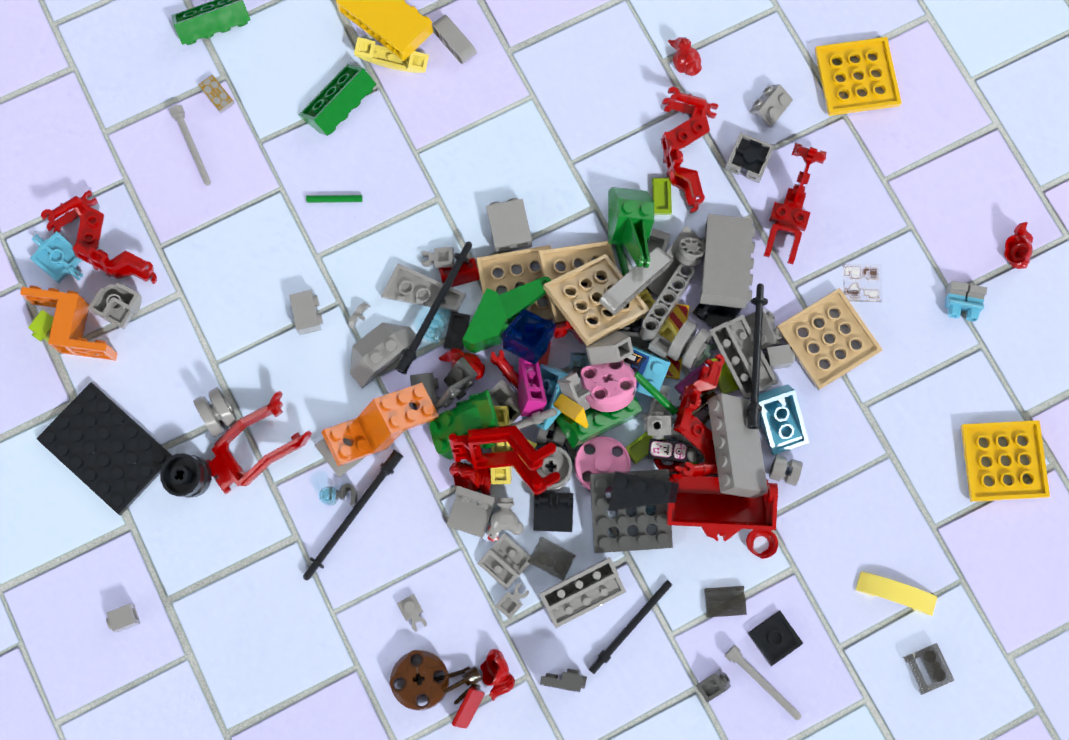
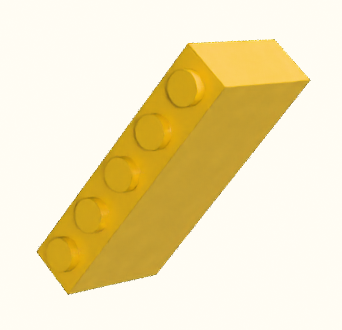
(390, 23)

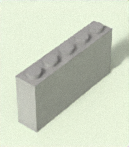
(727, 261)
(736, 447)

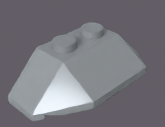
(379, 351)

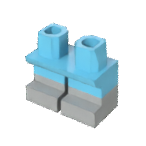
(964, 298)

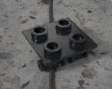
(714, 314)
(553, 512)

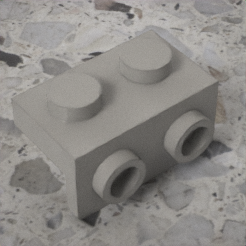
(771, 104)
(770, 334)

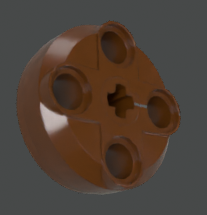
(419, 680)

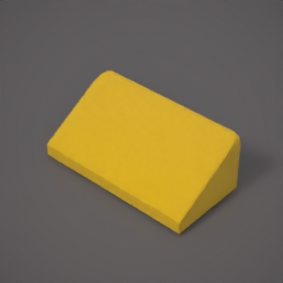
(571, 410)

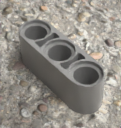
(453, 39)

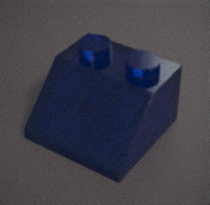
(528, 336)

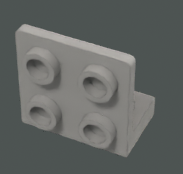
(471, 512)

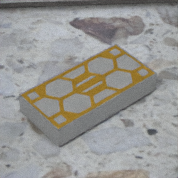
(216, 94)

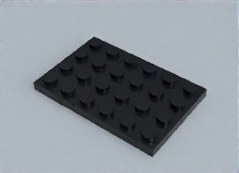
(105, 448)

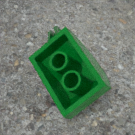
(631, 222)
(497, 312)

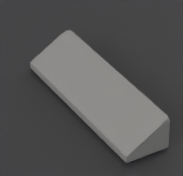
(659, 283)

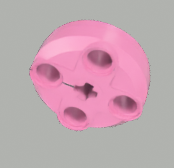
(610, 385)
(601, 460)

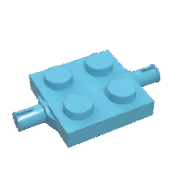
(56, 257)

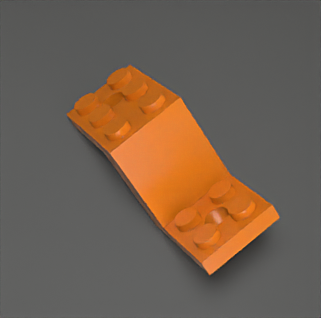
(68, 323)
(380, 424)

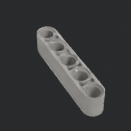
(635, 282)
(665, 308)

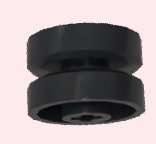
(185, 475)

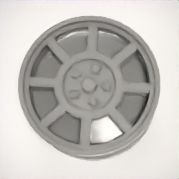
(690, 253)

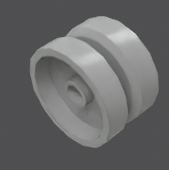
(690, 344)
(213, 413)
(561, 463)

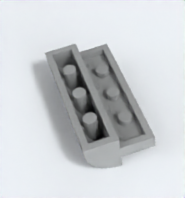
(736, 344)
(582, 592)

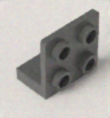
(458, 380)

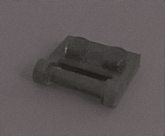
(935, 666)

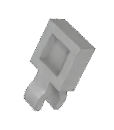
(655, 405)

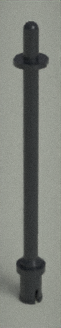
(409, 354)
(754, 407)
(385, 470)

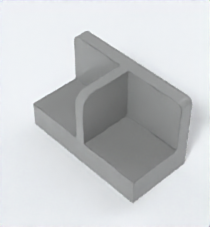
(572, 388)

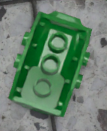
(466, 415)

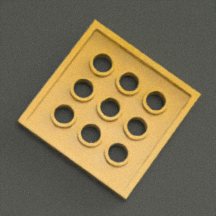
(854, 102)
(999, 490)

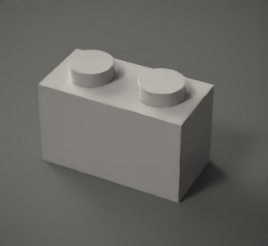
(305, 312)

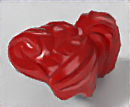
(686, 58)
(1019, 247)
(455, 354)
(471, 479)
(496, 673)

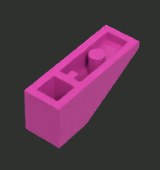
(530, 388)

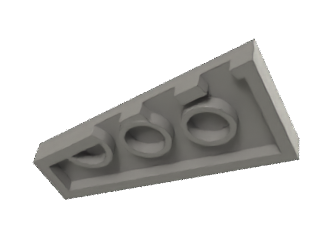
(417, 289)

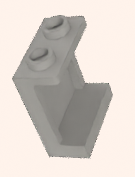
(509, 225)

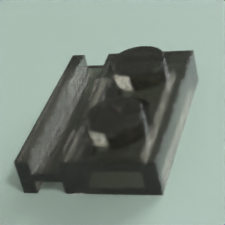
(551, 558)
(725, 601)

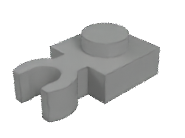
(441, 258)
(510, 603)
(411, 609)

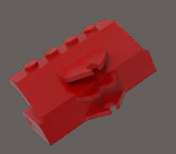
(719, 513)

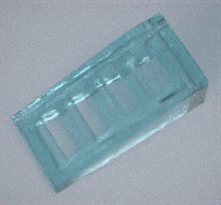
(434, 334)

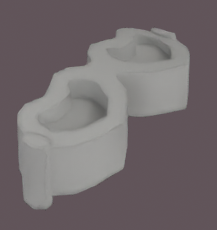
(358, 314)

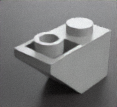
(610, 349)

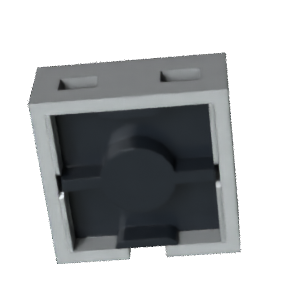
(749, 157)

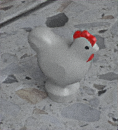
(504, 520)

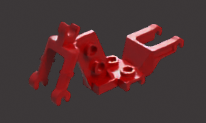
(682, 136)
(790, 214)
(89, 237)
(508, 371)
(692, 427)

